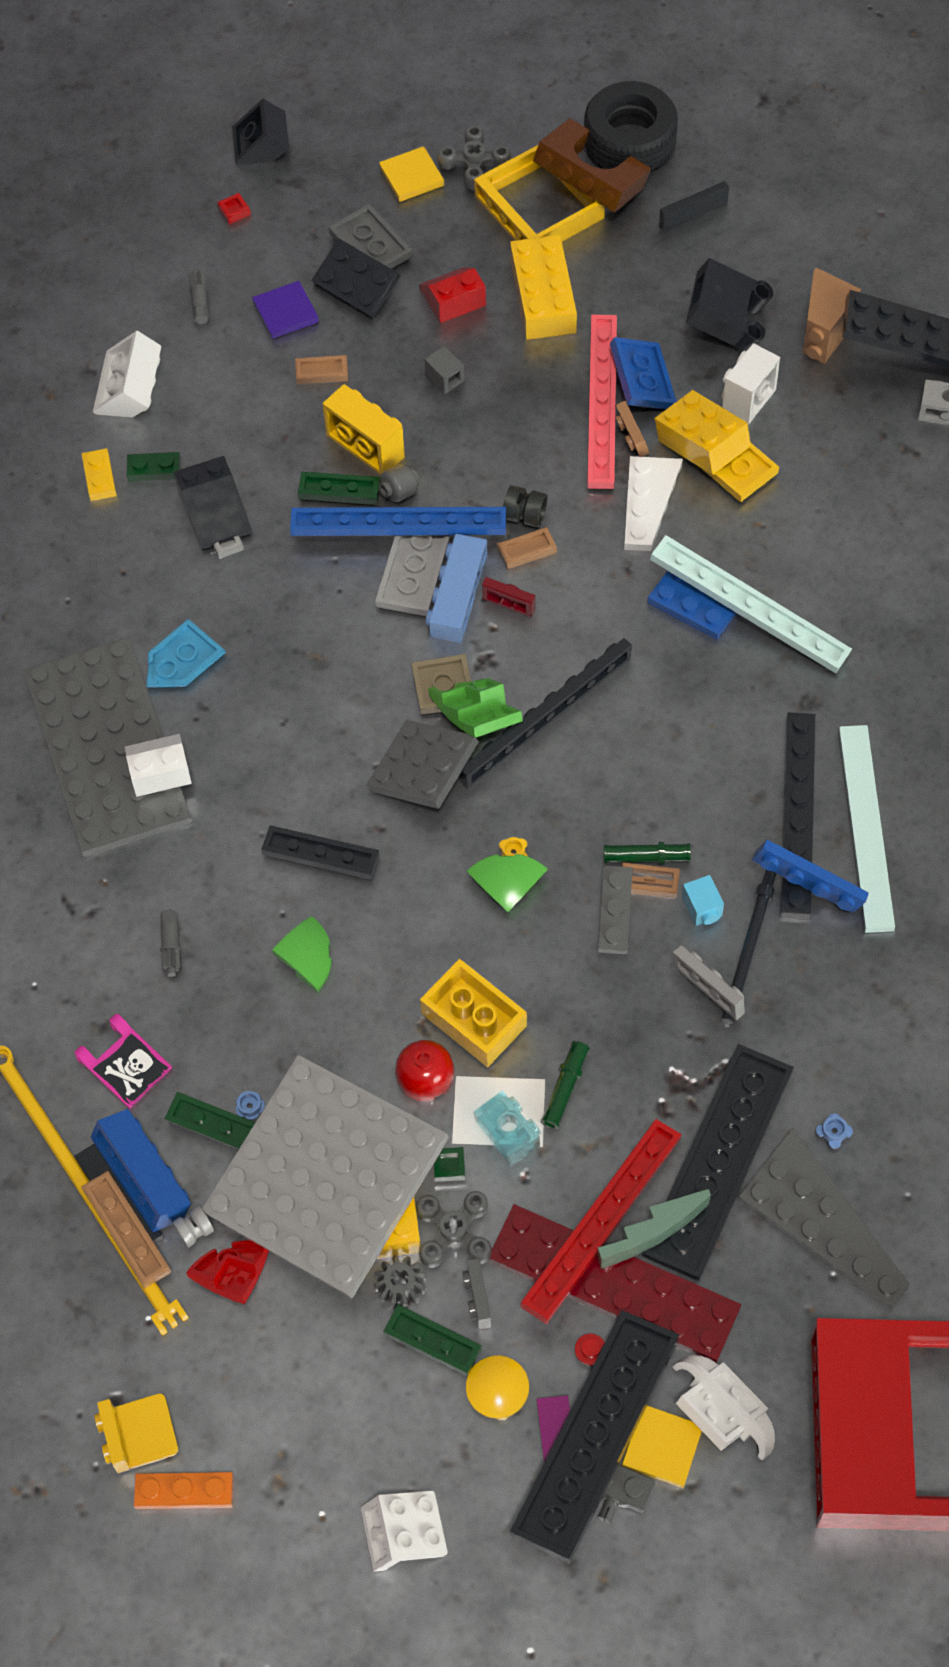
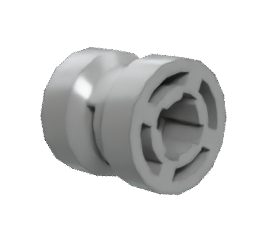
(187, 1231)

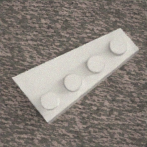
(648, 497)

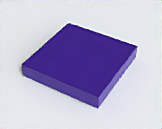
(285, 309)

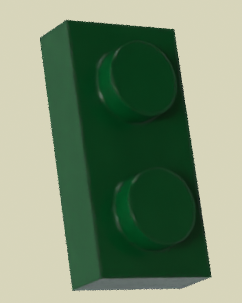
(152, 466)

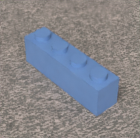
(457, 588)

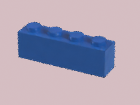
(140, 1169)

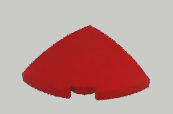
(231, 1271)

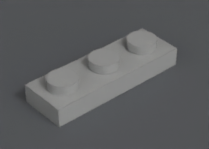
(709, 982)

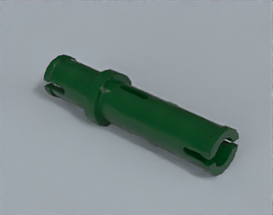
(647, 853)
(569, 1072)

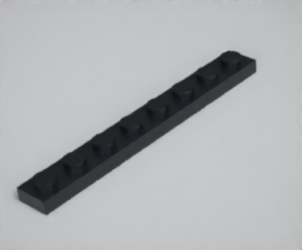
(540, 717)
(798, 807)

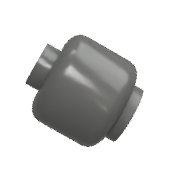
(398, 483)

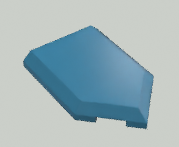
(181, 657)

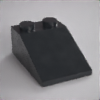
(212, 502)

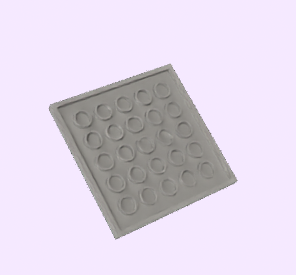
(325, 1175)

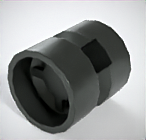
(525, 506)

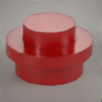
(588, 1348)

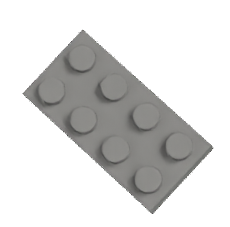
(412, 573)

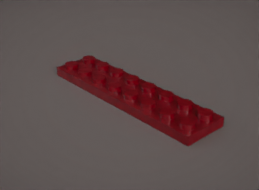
(695, 1313)

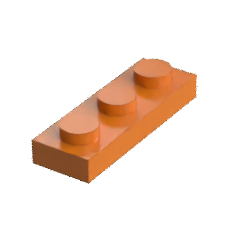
(183, 1490)

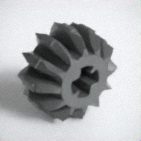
(402, 1272)

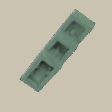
(663, 1222)

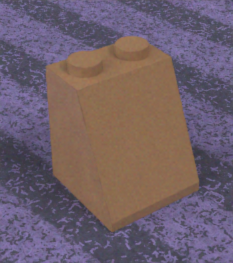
(825, 315)

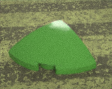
(507, 877)
(307, 953)

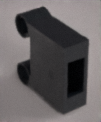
(722, 301)

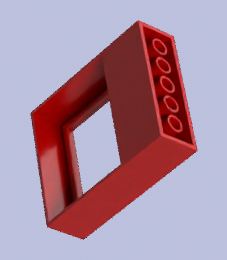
(867, 1424)

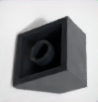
(260, 134)

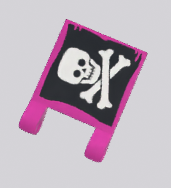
(128, 1066)

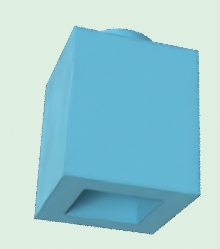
(703, 901)

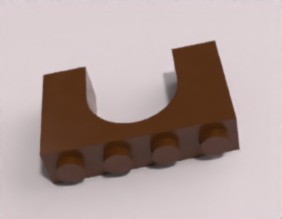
(607, 186)

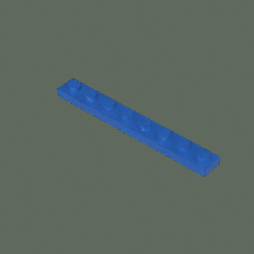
(398, 521)

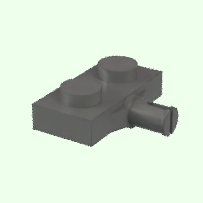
(626, 1490)

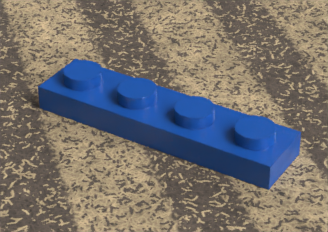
(810, 876)

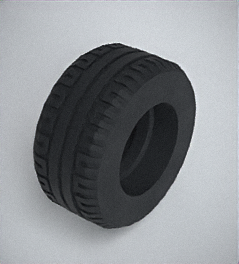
(631, 104)

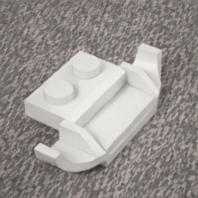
(724, 1405)

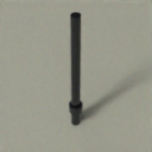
(763, 895)

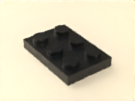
(356, 278)

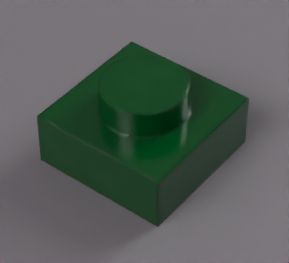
(450, 1165)

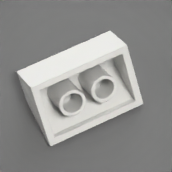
(128, 377)

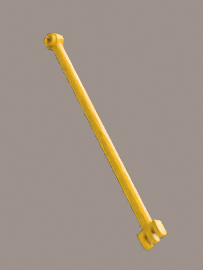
(163, 1308)

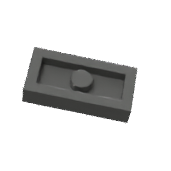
(479, 1306)

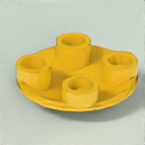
(497, 1387)

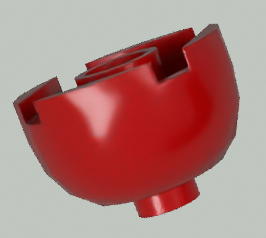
(424, 1070)

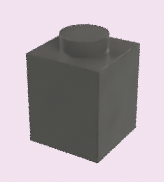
(444, 369)

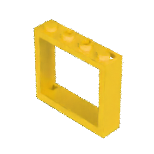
(487, 193)

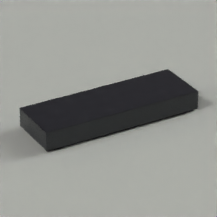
(693, 206)

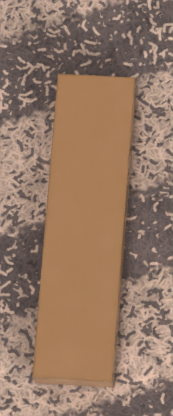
(126, 1229)

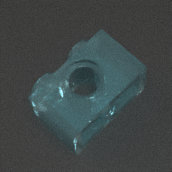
(513, 1144)

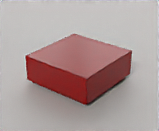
(234, 208)

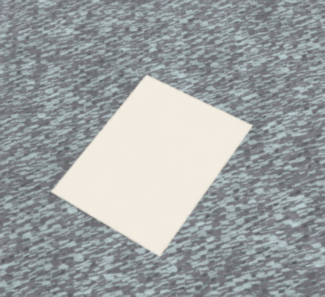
(475, 1091)

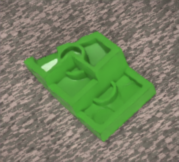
(476, 706)

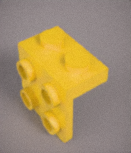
(136, 1432)

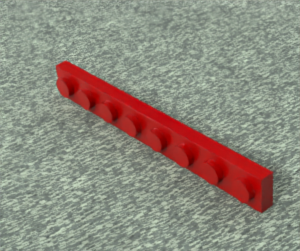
(600, 1221)

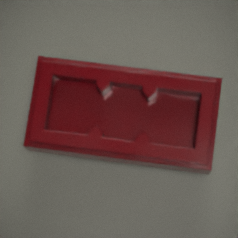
(508, 596)

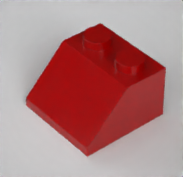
(455, 293)

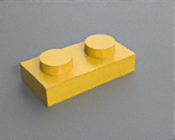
(99, 474)

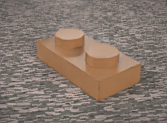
(626, 421)

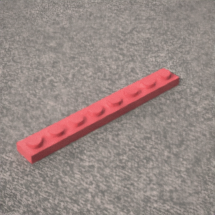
(602, 403)

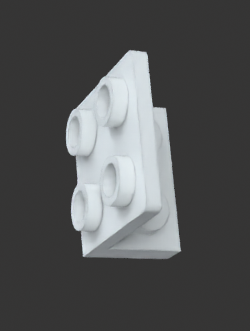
(403, 1528)

